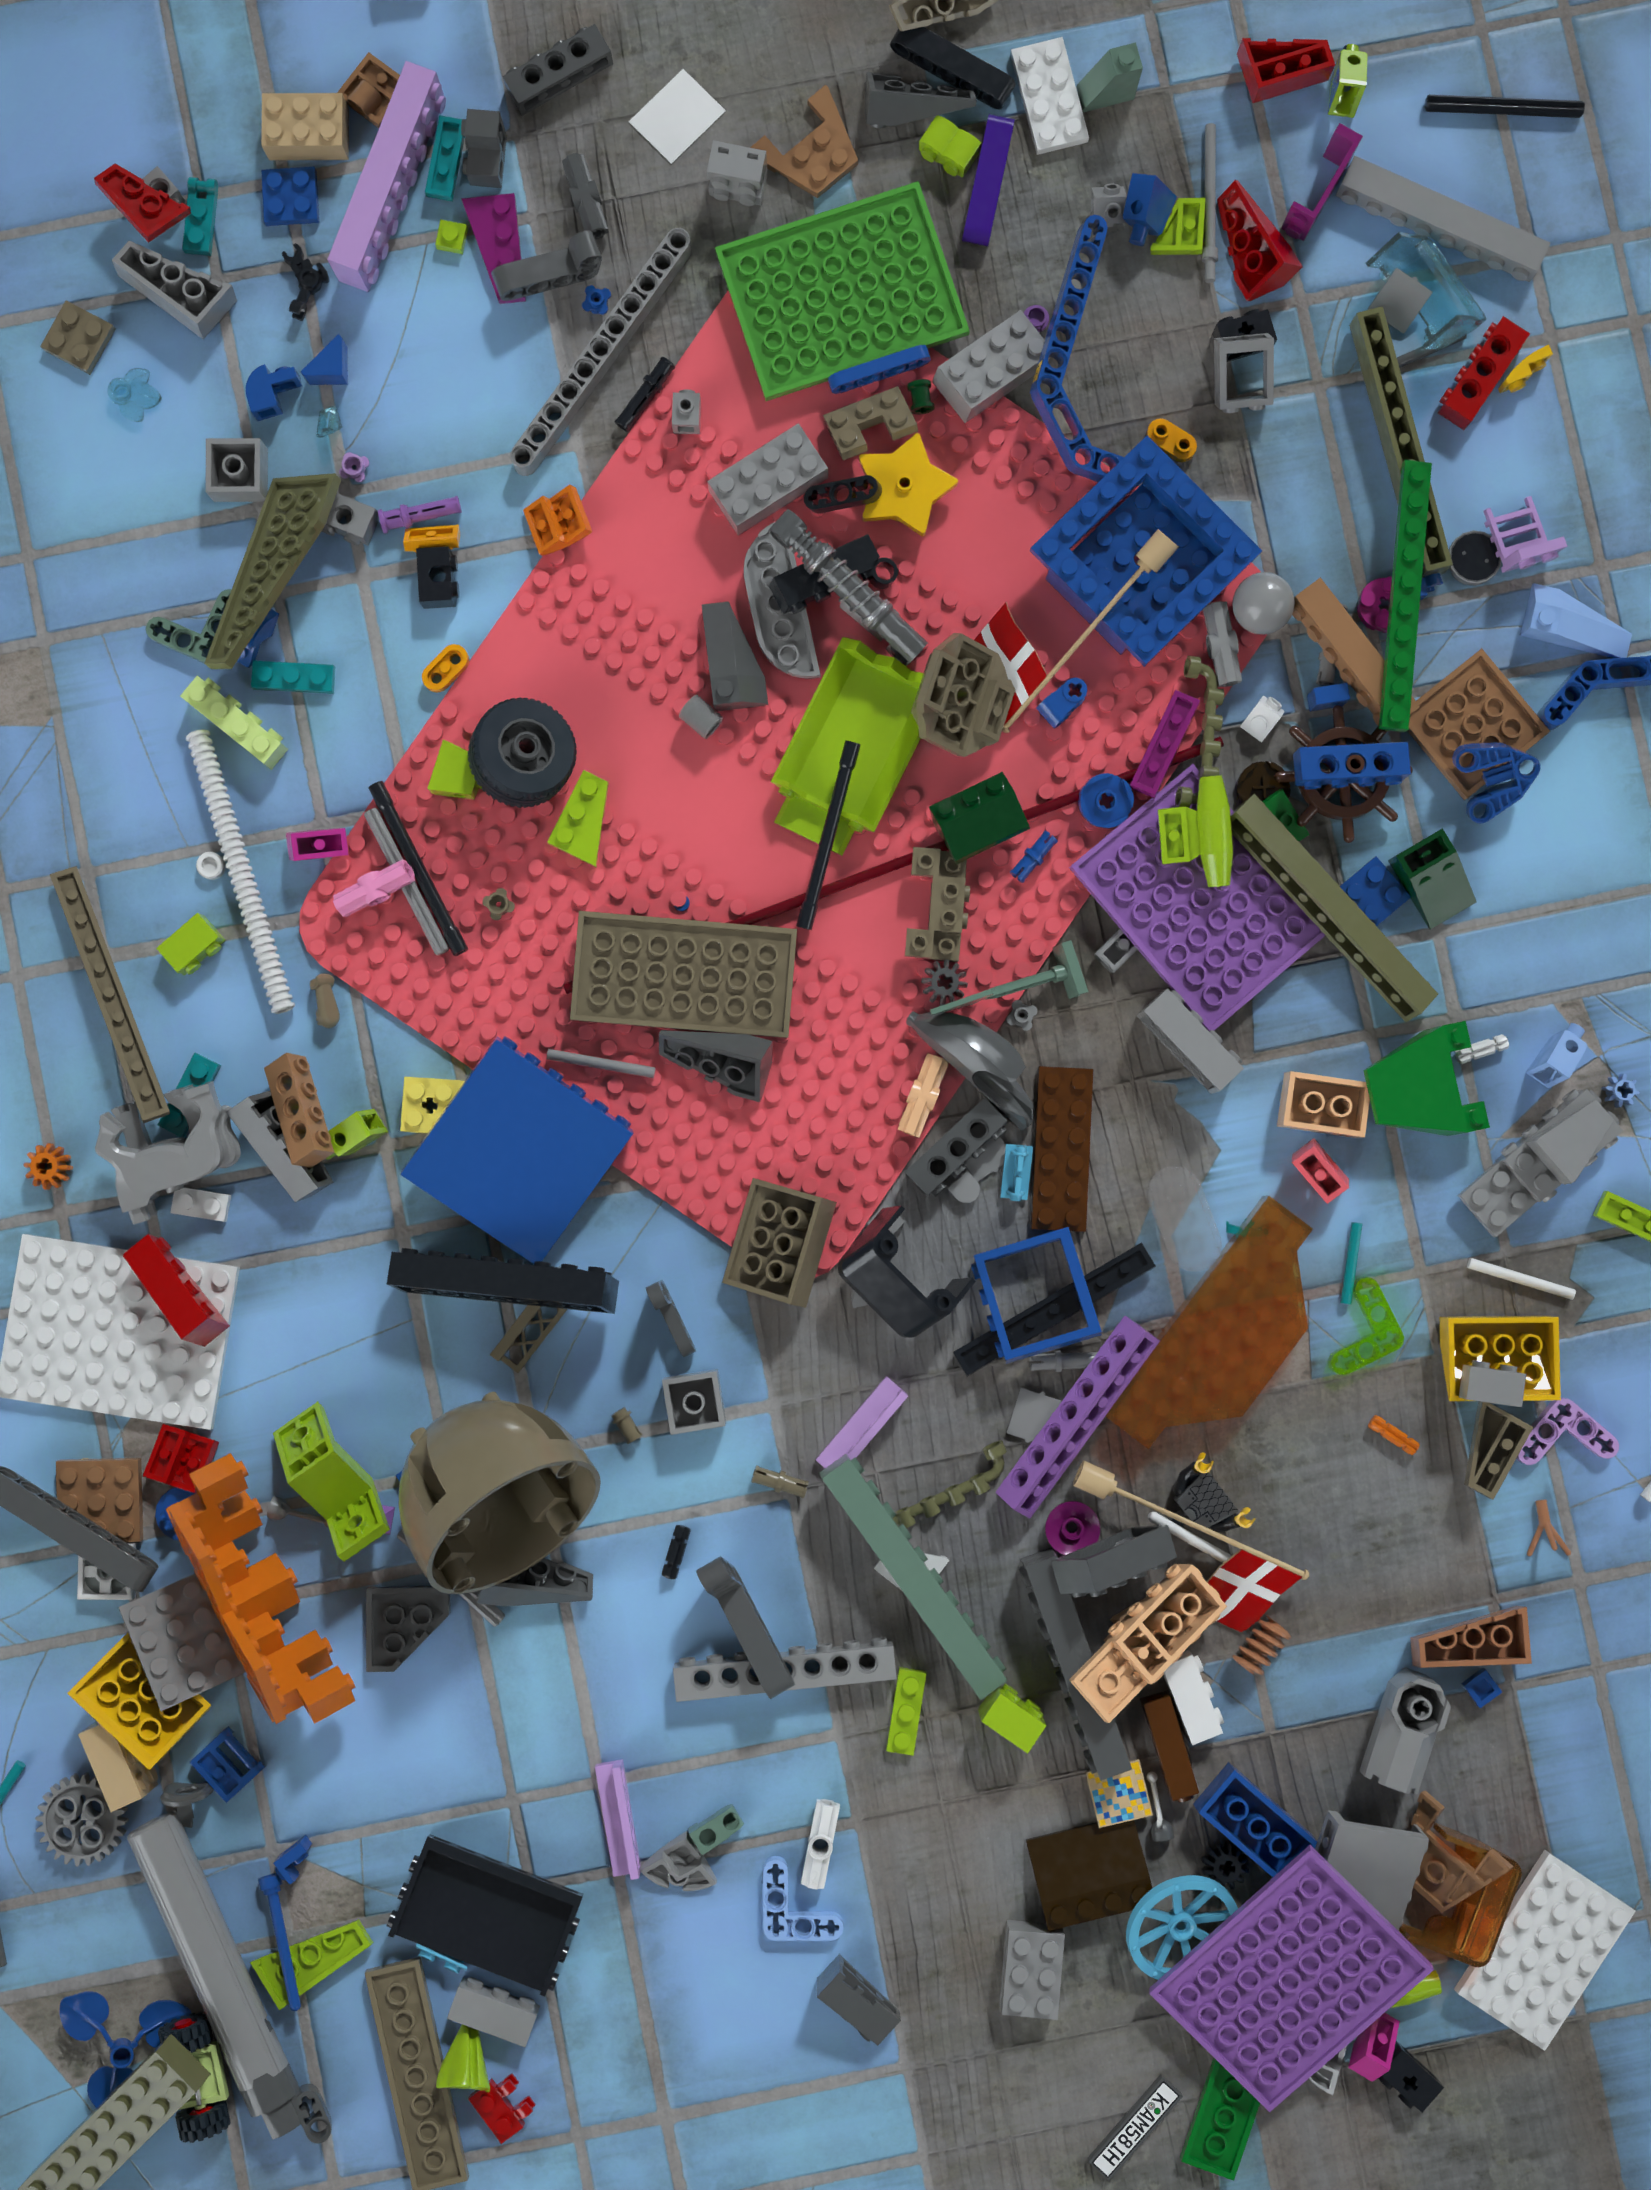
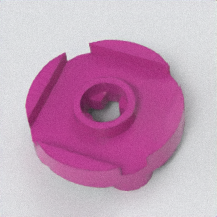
(1369, 601)

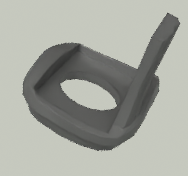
(182, 1795)

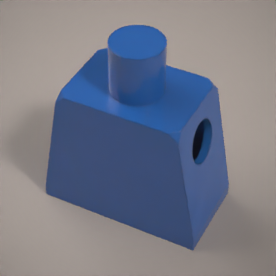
(1147, 207)

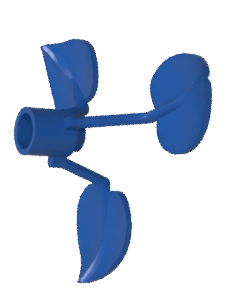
(85, 2013)

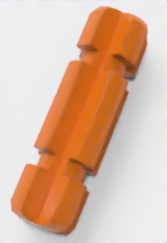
(1393, 1435)

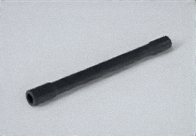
(846, 766)
(386, 805)

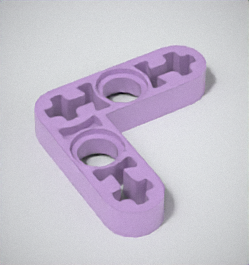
(1568, 1423)

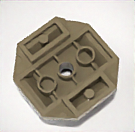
(962, 696)

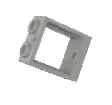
(1240, 344)

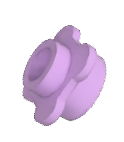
(350, 460)

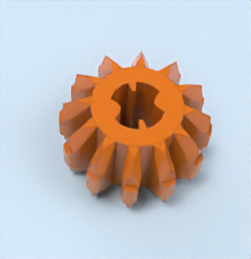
(52, 1176)

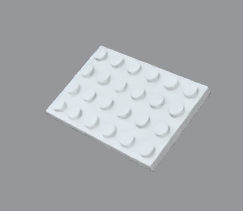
(1546, 1950)

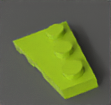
(582, 819)

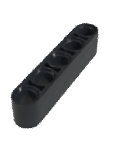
(954, 65)

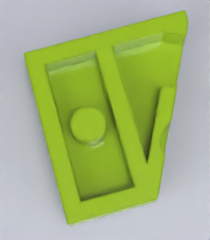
(1183, 229)

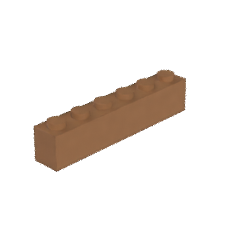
(1343, 644)

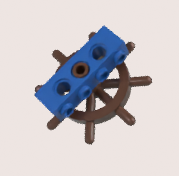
(1348, 767)

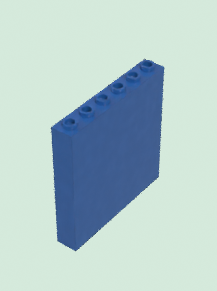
(517, 1150)

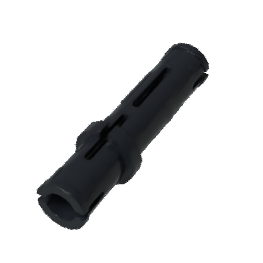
(651, 385)

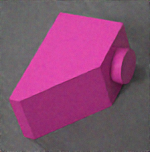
(316, 844)
(1374, 2048)

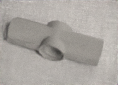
(1222, 644)

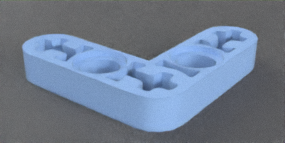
(790, 1918)

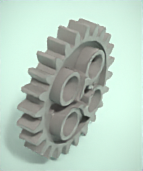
(57, 1816)

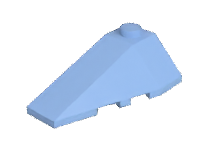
(1567, 622)

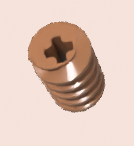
(1262, 1646)

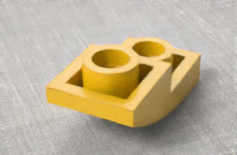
(1524, 370)

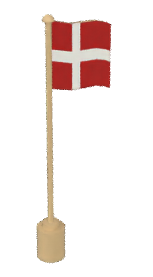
(1020, 657)
(1245, 1581)

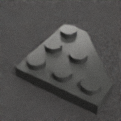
(399, 1622)

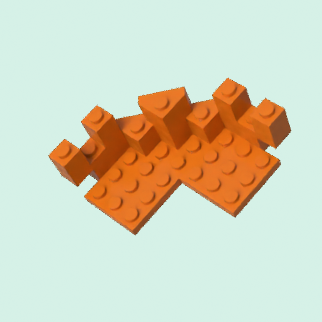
(253, 1595)

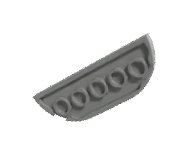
(786, 637)

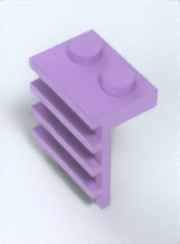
(1525, 553)

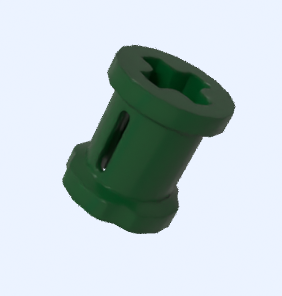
(920, 396)

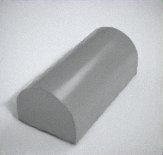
(1115, 951)

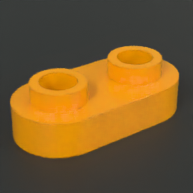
(1170, 440)
(443, 666)

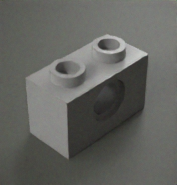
(360, 527)

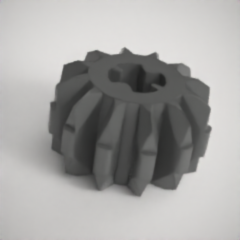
(947, 974)

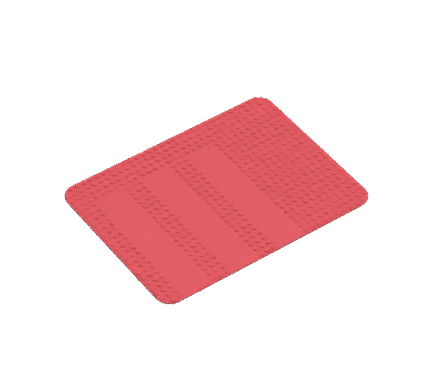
(618, 650)

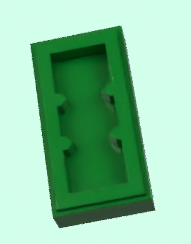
(1285, 813)

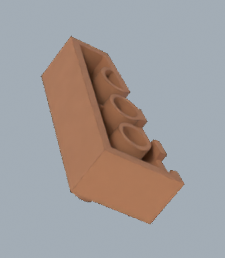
(1481, 1641)

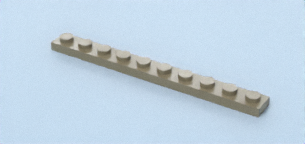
(110, 994)

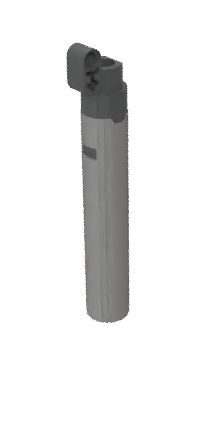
(223, 1981)

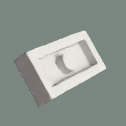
(201, 1204)

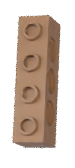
(299, 1110)

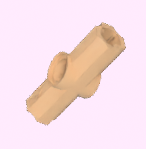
(923, 1095)

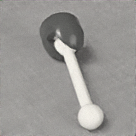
(1161, 1829)

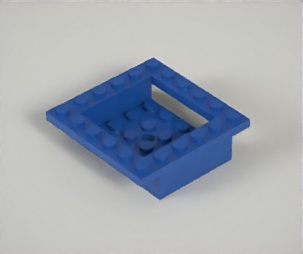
(1158, 603)

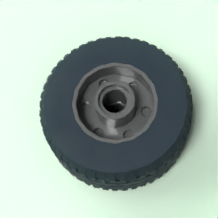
(522, 752)

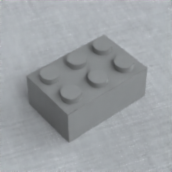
(1031, 1970)

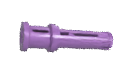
(407, 515)

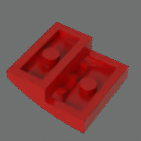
(178, 1455)

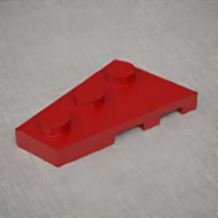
(142, 205)

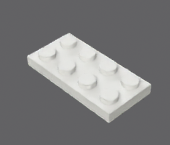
(1049, 95)

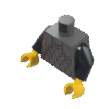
(1205, 1501)

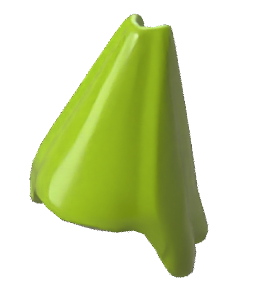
(464, 2063)

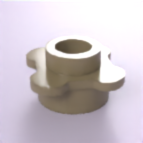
(499, 896)

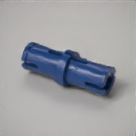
(1033, 856)

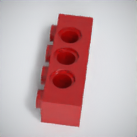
(1508, 339)

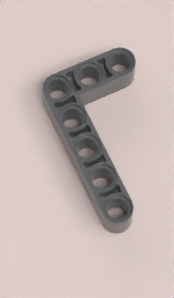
(726, 1585)

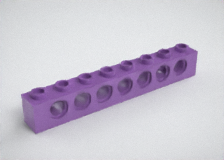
(1077, 1417)

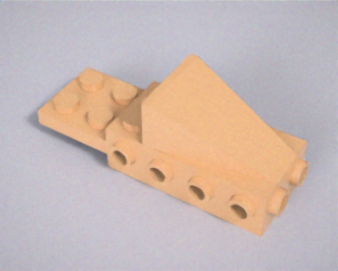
(1148, 1639)

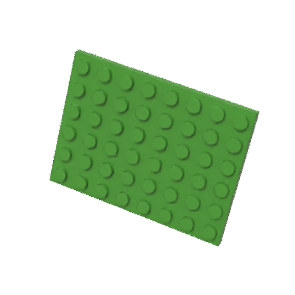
(841, 289)

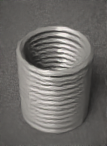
(700, 716)

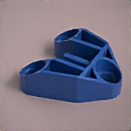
(1502, 795)

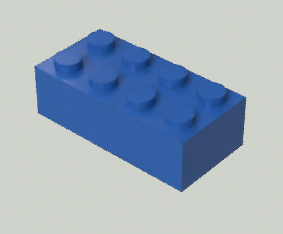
(1253, 1820)

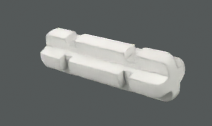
(1482, 1049)

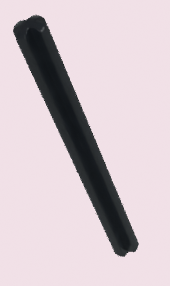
(1504, 106)

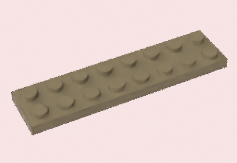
(412, 2067)

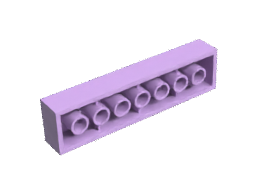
(387, 177)

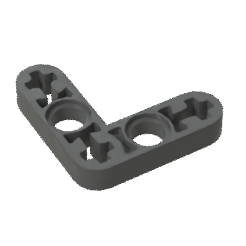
(662, 1300)

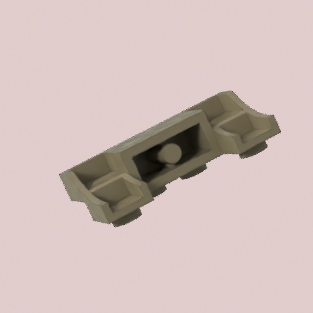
(946, 906)

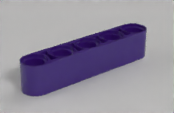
(988, 180)

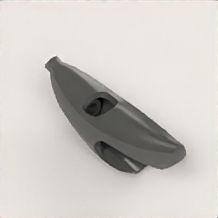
(980, 1057)

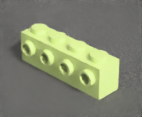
(229, 718)

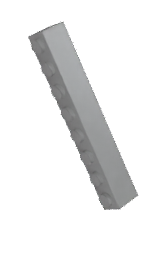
(1442, 219)

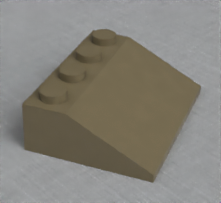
(779, 1242)

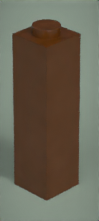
(1169, 1746)

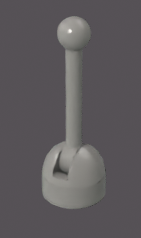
(280, 1509)

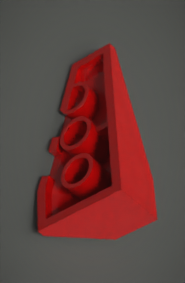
(1258, 249)

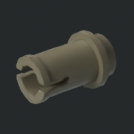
(626, 1425)

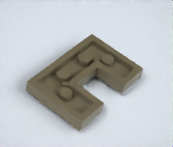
(848, 422)

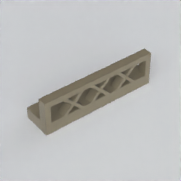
(518, 1329)

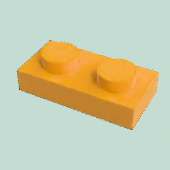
(431, 537)

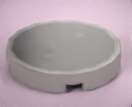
(1474, 558)

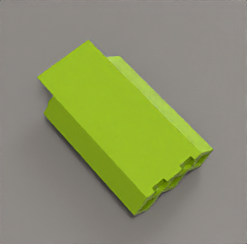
(859, 701)

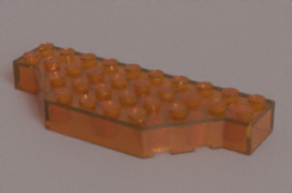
(1225, 1333)

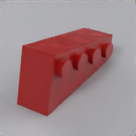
(175, 1291)

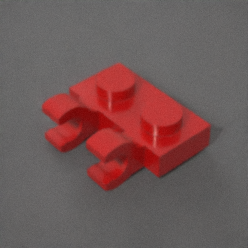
(497, 2110)

